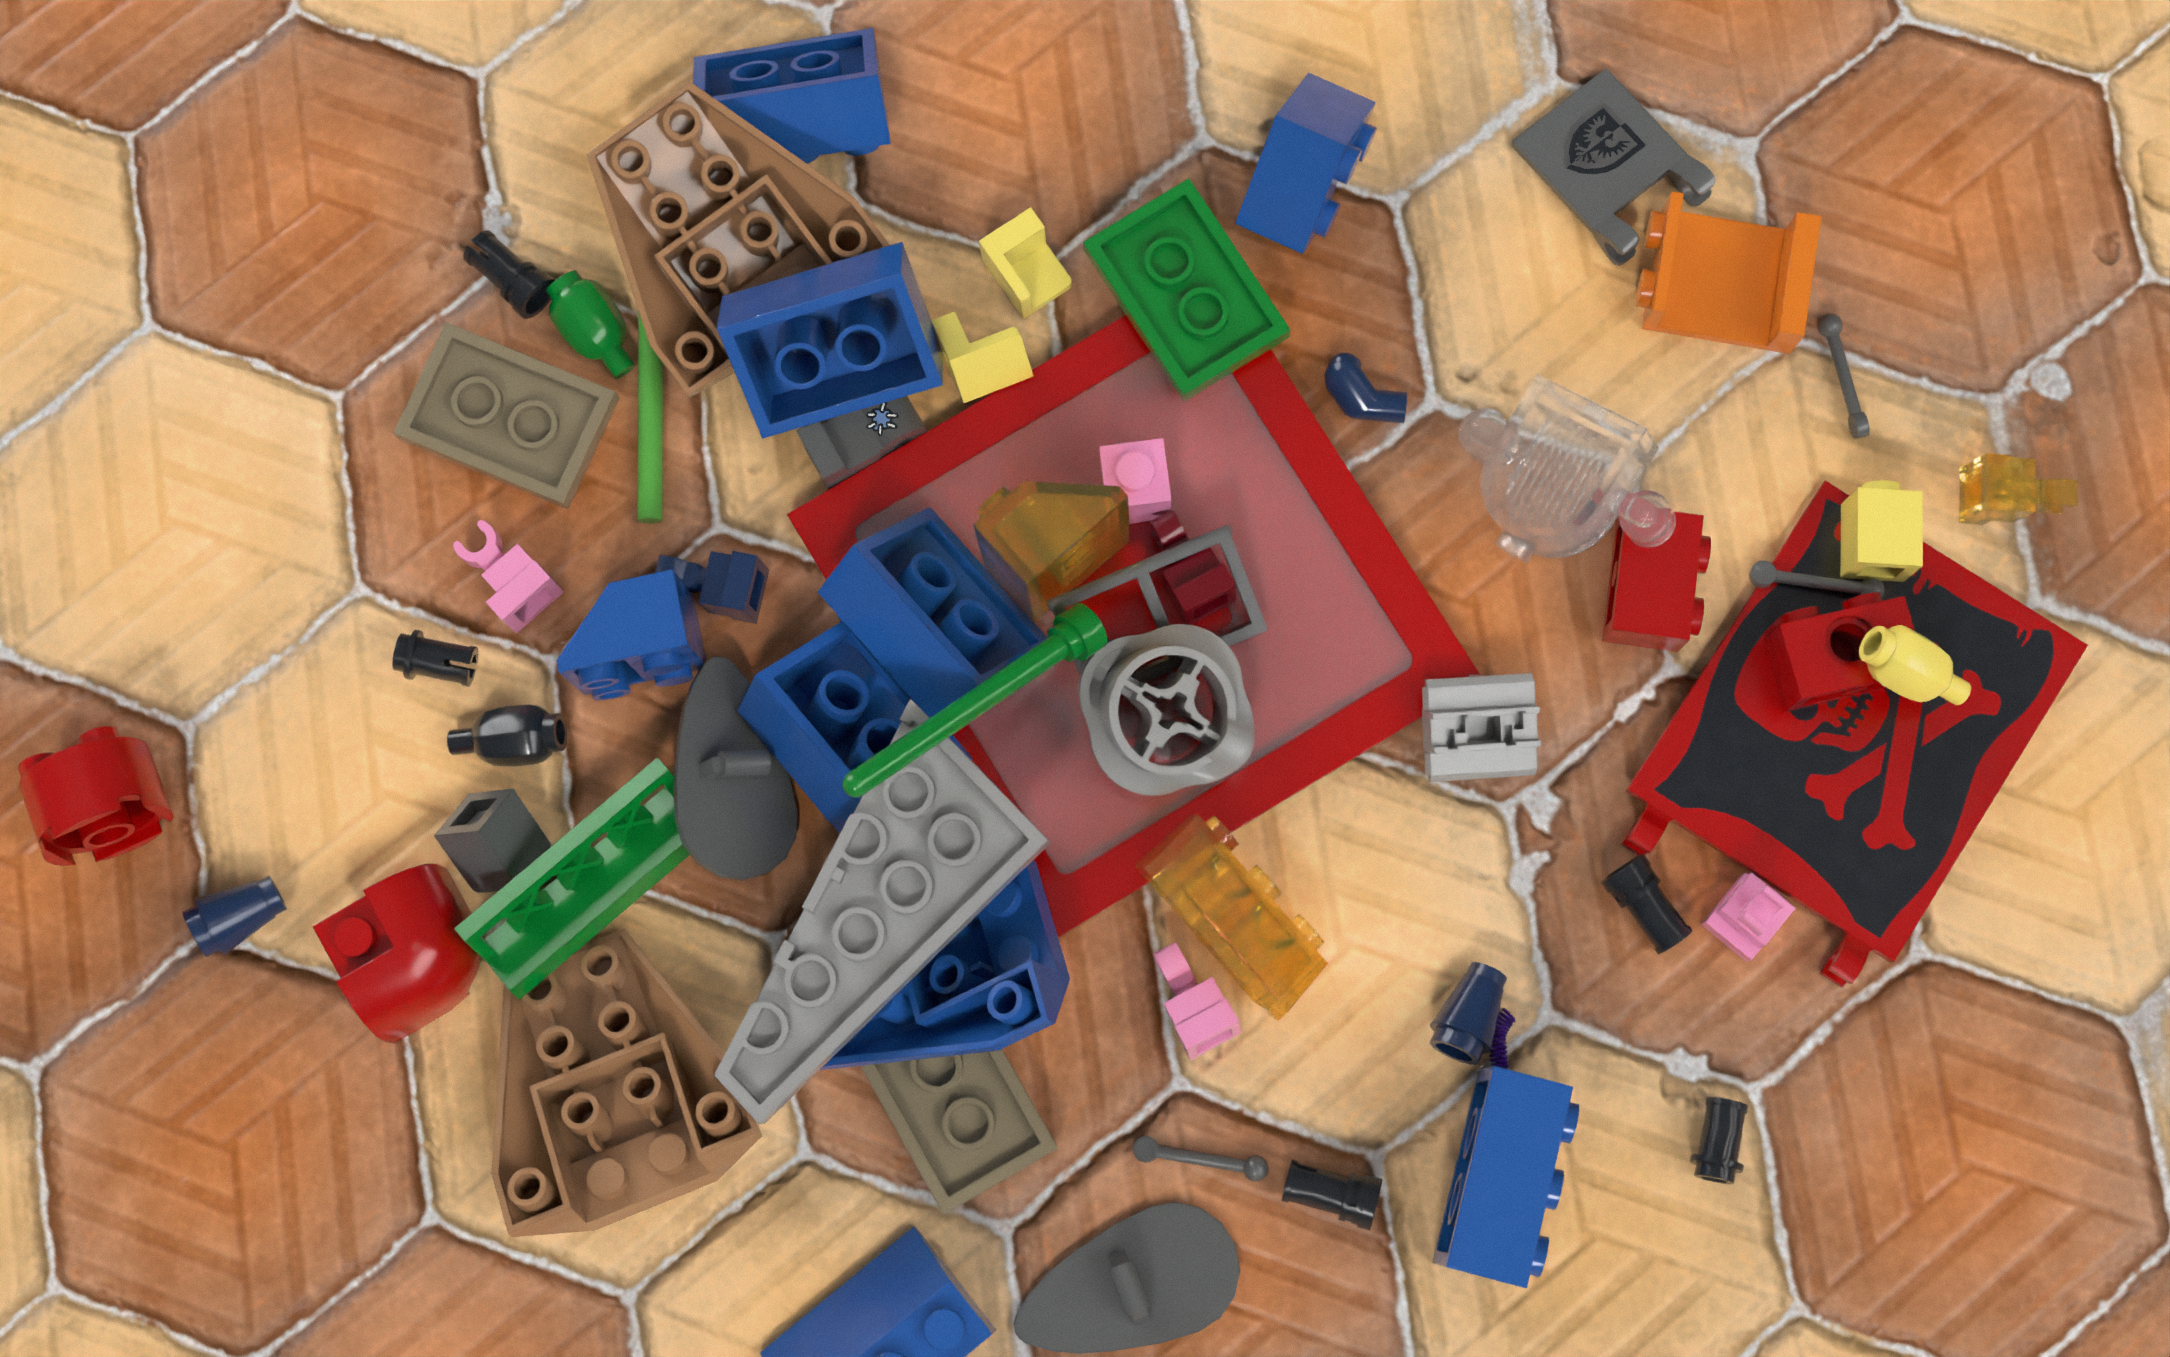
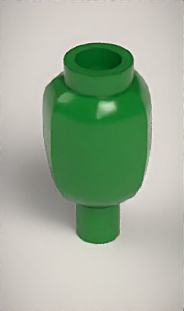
(589, 321)

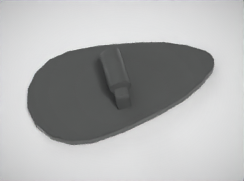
(728, 787)
(1135, 1284)

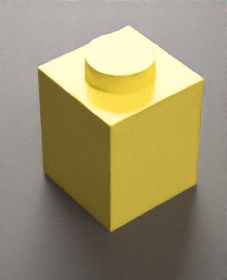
(1881, 532)

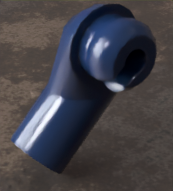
(1357, 395)

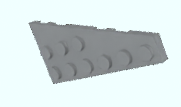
(889, 898)

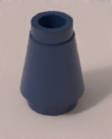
(232, 915)
(1470, 1015)

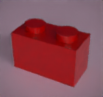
(1655, 587)

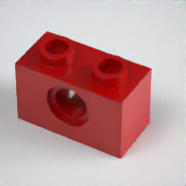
(1803, 657)

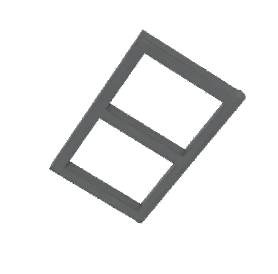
(1140, 571)

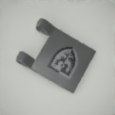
(1605, 153)

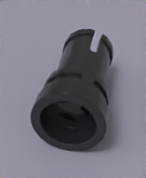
(518, 281)
(1638, 889)
(1349, 1197)

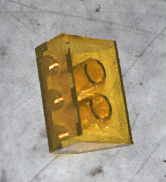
(1049, 537)
(1235, 913)

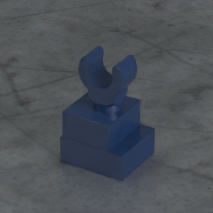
(728, 585)

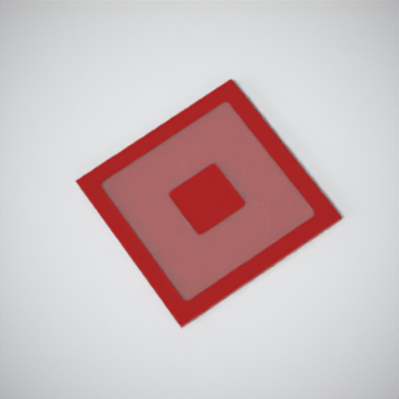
(1338, 597)

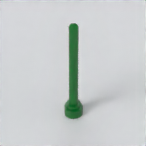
(1074, 636)

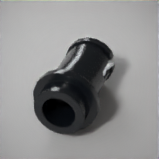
(432, 658)
(1720, 1141)

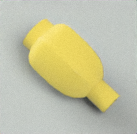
(1911, 665)

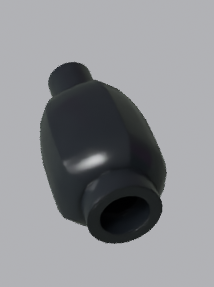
(511, 736)

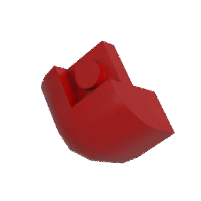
(401, 952)

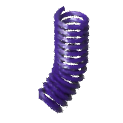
(1499, 1048)

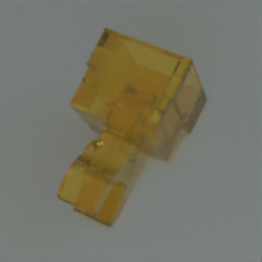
(2007, 490)

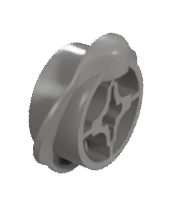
(1224, 743)

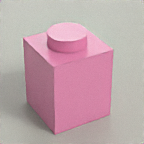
(1141, 474)

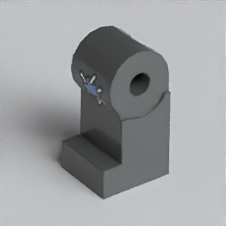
(859, 438)

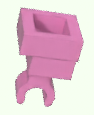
(519, 580)
(1748, 916)
(1198, 1010)

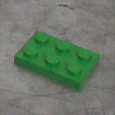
(1186, 289)

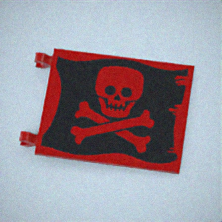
(1865, 794)

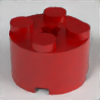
(94, 797)

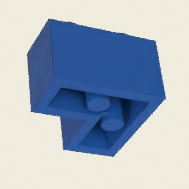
(1306, 153)

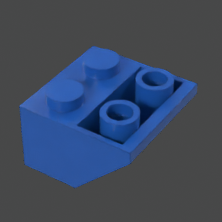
(635, 635)

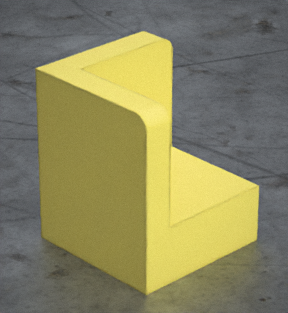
(1024, 263)
(982, 364)

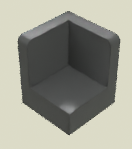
(491, 839)

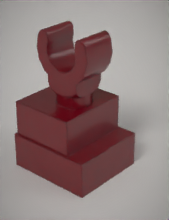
(1196, 582)

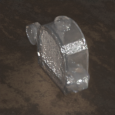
(1564, 474)

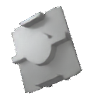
(1480, 727)

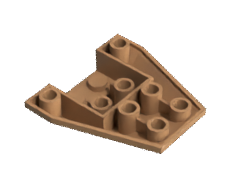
(709, 212)
(607, 1096)

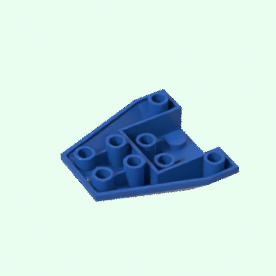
(979, 992)

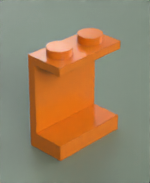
(1728, 278)

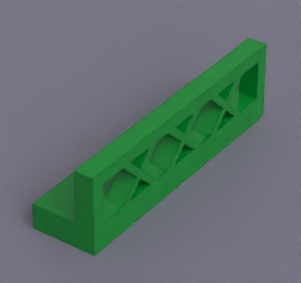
(590, 885)

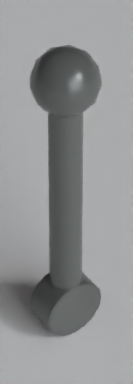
(1830, 327)
(1764, 574)
(1147, 1150)

